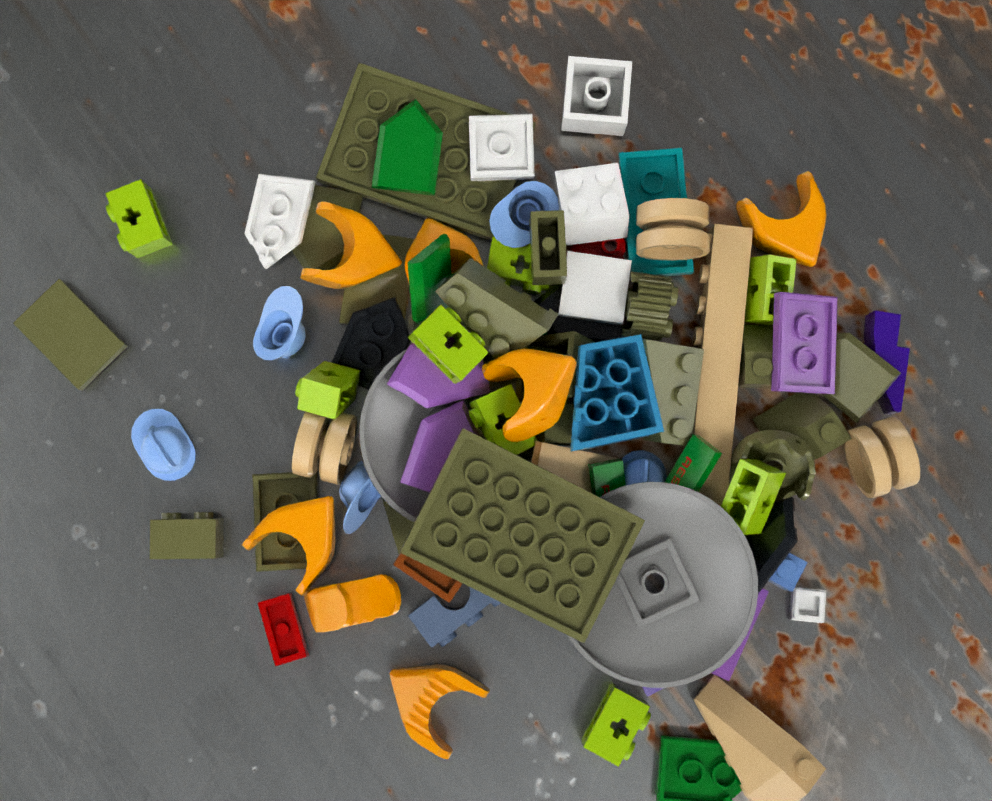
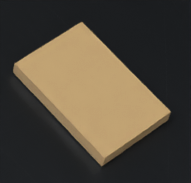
(566, 464)

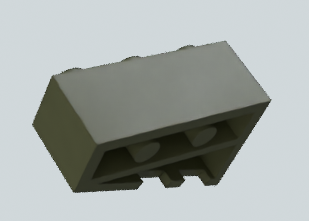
(494, 309)
(676, 382)

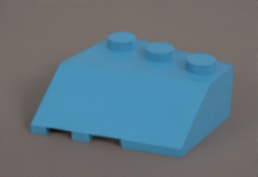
(613, 394)

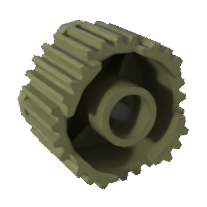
(649, 306)

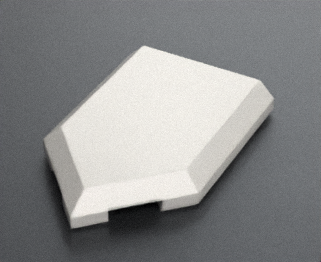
(278, 216)

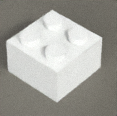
(596, 96)
(592, 203)

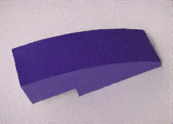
(881, 336)

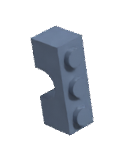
(438, 621)

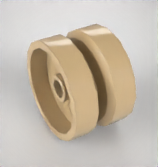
(672, 229)
(324, 446)
(882, 457)

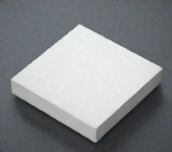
(501, 147)
(595, 288)

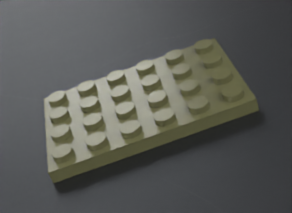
(353, 146)
(522, 535)

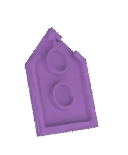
(429, 386)
(433, 444)

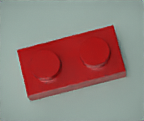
(283, 629)

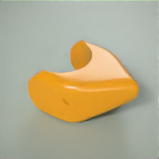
(791, 237)
(461, 246)
(364, 249)
(546, 388)
(312, 525)
(352, 602)
(417, 692)

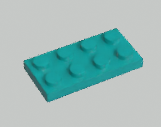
(646, 178)

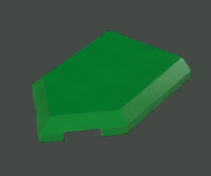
(408, 152)
(426, 274)
(694, 771)

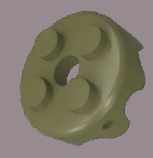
(786, 448)

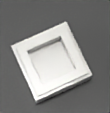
(807, 605)

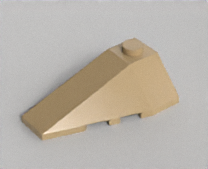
(759, 750)

